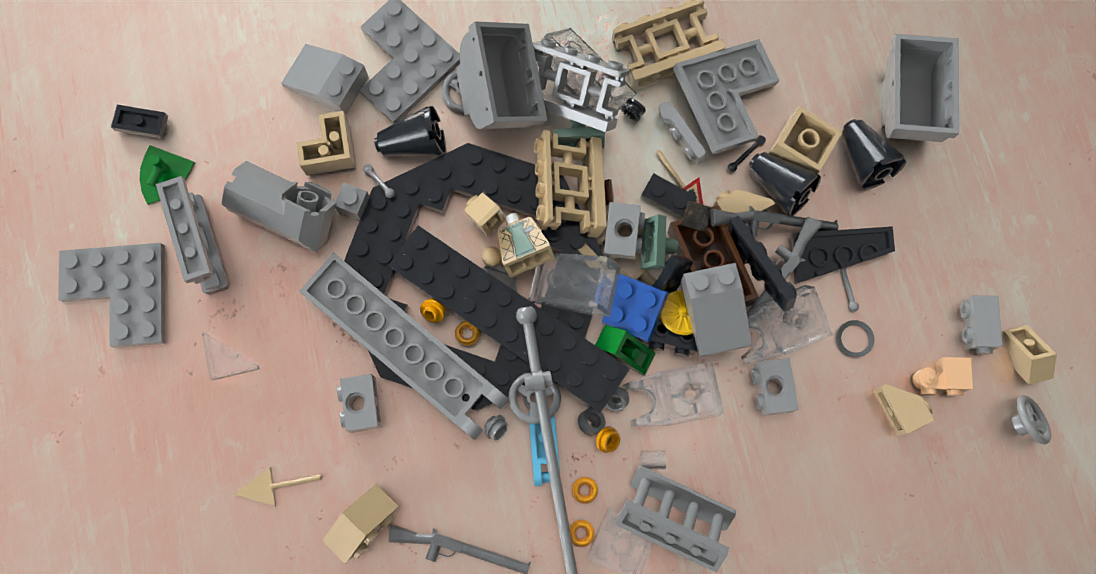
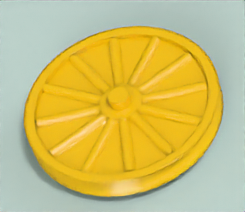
(675, 314)

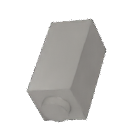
(981, 324)

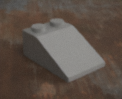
(326, 78)
(716, 309)

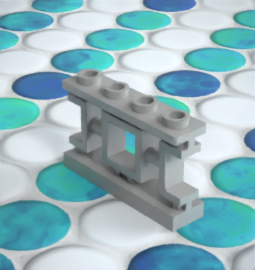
(571, 105)
(192, 235)

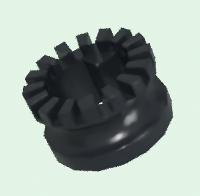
(633, 109)

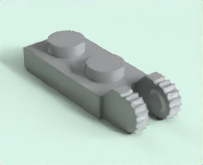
(680, 130)

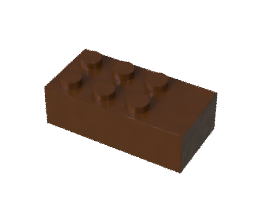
(711, 250)

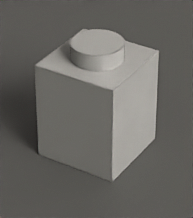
(351, 201)

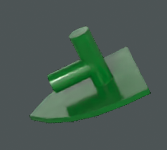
(160, 167)

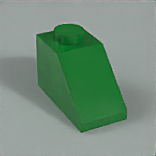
(625, 349)

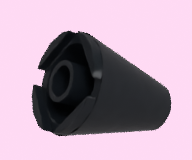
(413, 136)
(870, 154)
(784, 181)

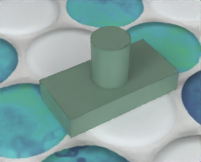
(572, 135)
(655, 243)

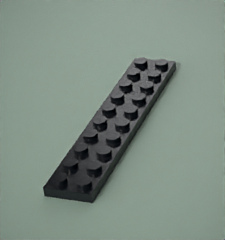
(492, 309)

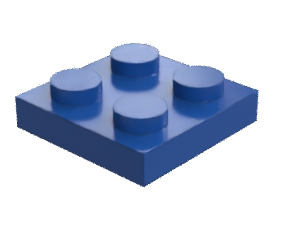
(636, 307)

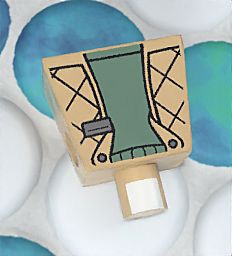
(522, 245)

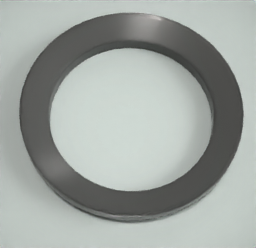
(870, 338)

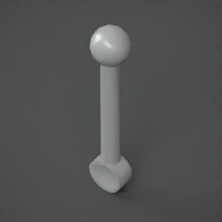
(389, 192)
(853, 306)

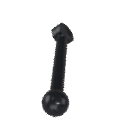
(732, 167)

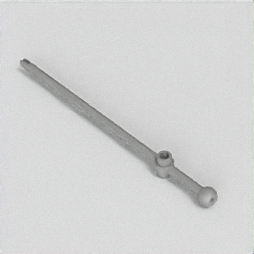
(538, 382)

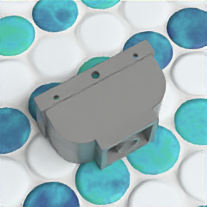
(500, 76)
(921, 88)

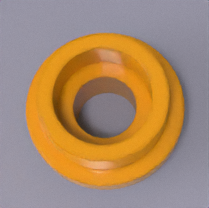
(432, 310)
(463, 326)
(608, 439)
(593, 490)
(590, 533)

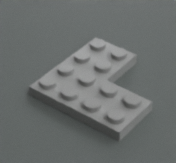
(417, 62)
(715, 87)
(131, 279)

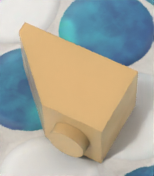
(741, 200)
(484, 213)
(1030, 354)
(904, 409)

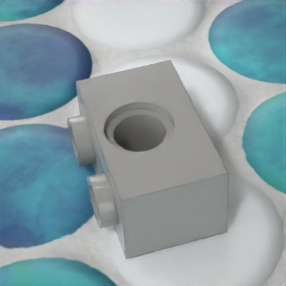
(623, 215)
(780, 373)
(369, 416)

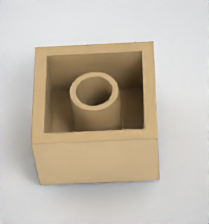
(806, 140)

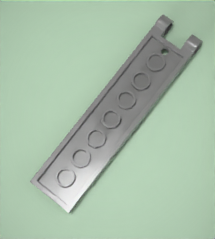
(400, 342)

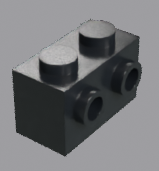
(664, 338)

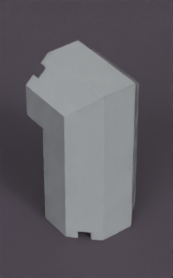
(280, 205)

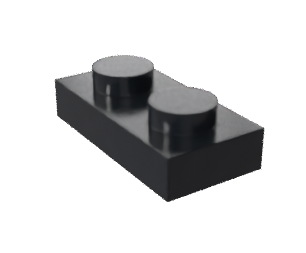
(139, 121)
(667, 195)
(672, 273)

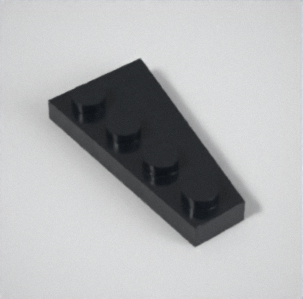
(840, 249)
(761, 265)

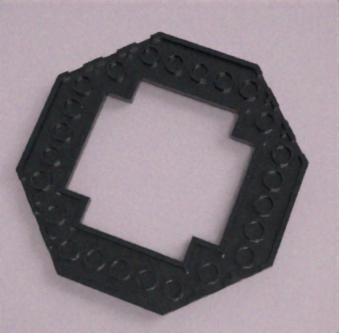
(470, 172)

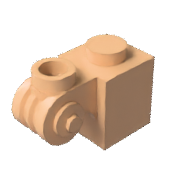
(951, 376)

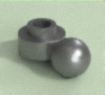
(595, 418)

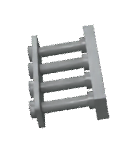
(672, 535)

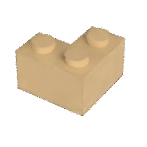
(332, 150)
(359, 524)

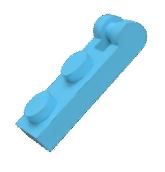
(538, 451)

